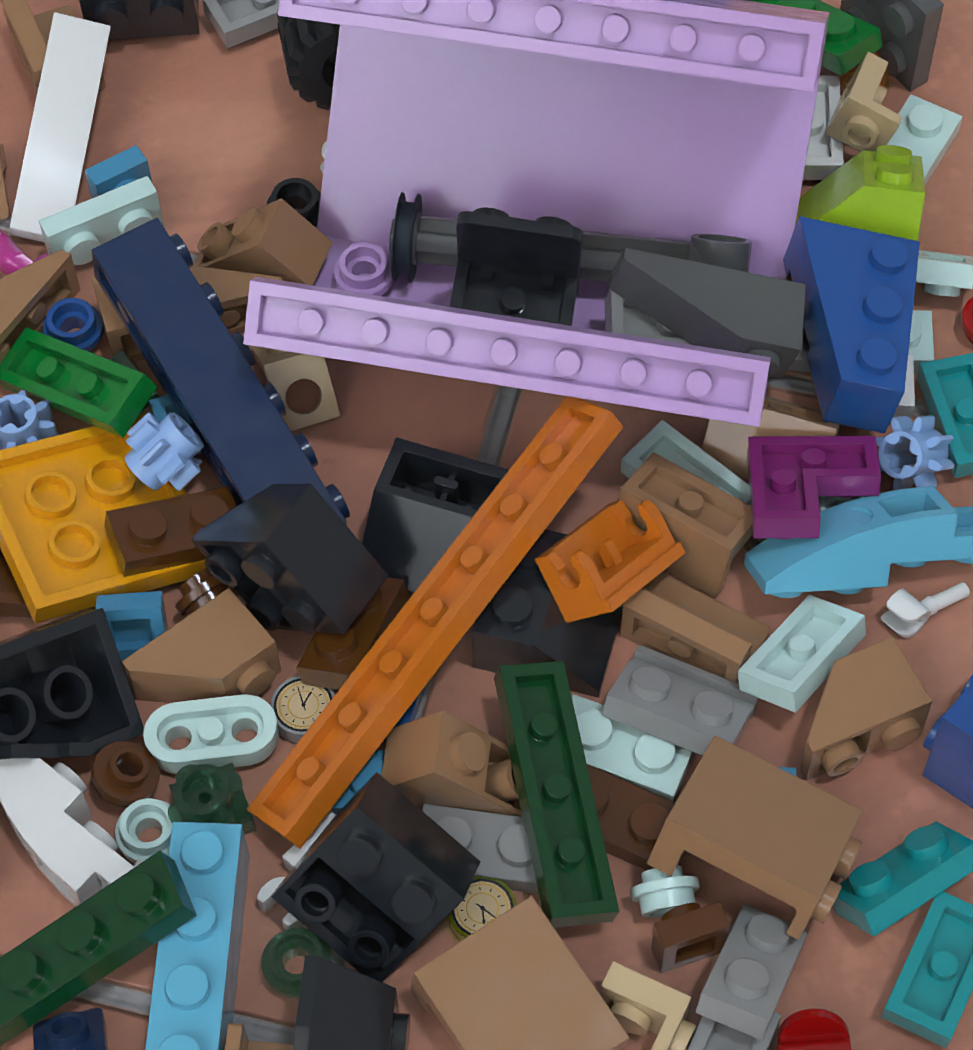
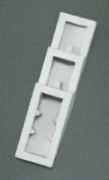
(60, 123)

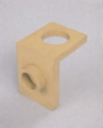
(286, 367)

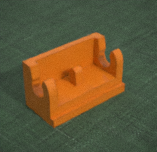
(607, 560)

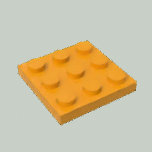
(55, 520)

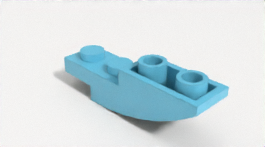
(862, 542)

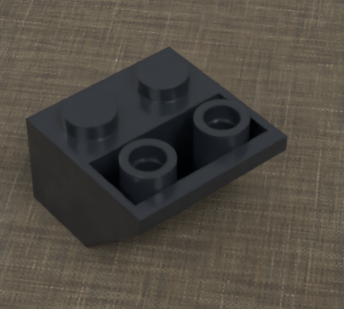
(423, 507)
(292, 560)
(377, 879)

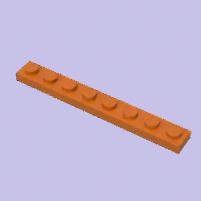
(434, 620)

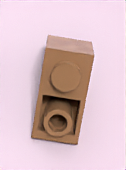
(266, 242)
(865, 706)
(451, 765)

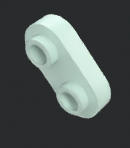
(212, 731)

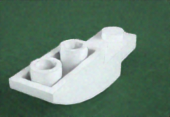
(57, 829)

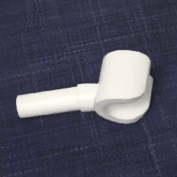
(909, 615)

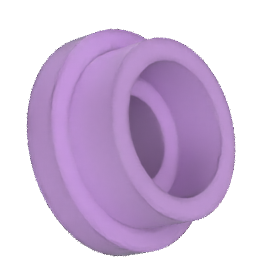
(360, 259)

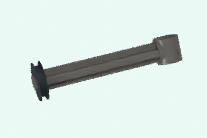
(434, 241)

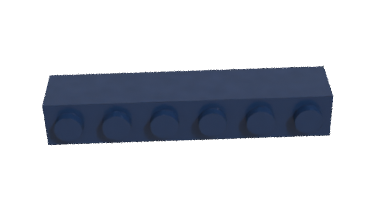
(204, 366)

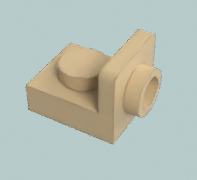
(859, 116)
(648, 1006)

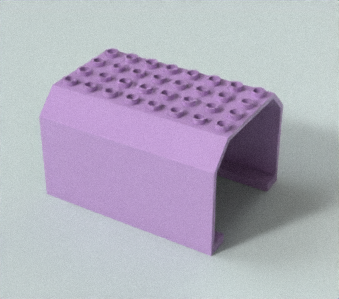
(568, 111)

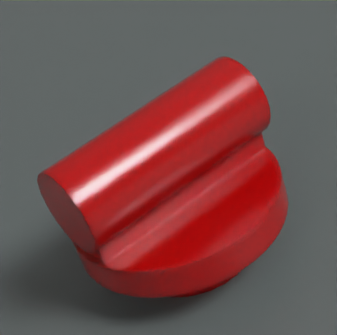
(814, 1031)

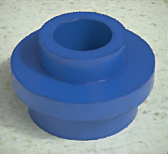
(73, 314)

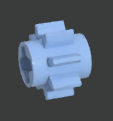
(24, 421)
(164, 451)
(914, 452)

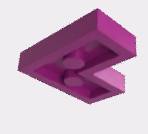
(795, 470)

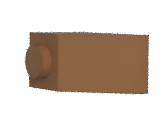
(206, 656)

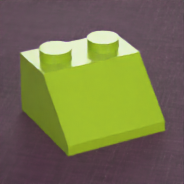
(872, 193)

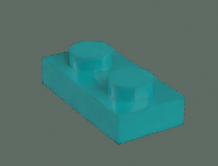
(949, 397)
(904, 878)
(936, 973)

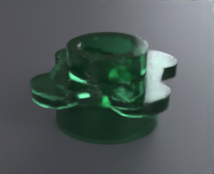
(202, 779)

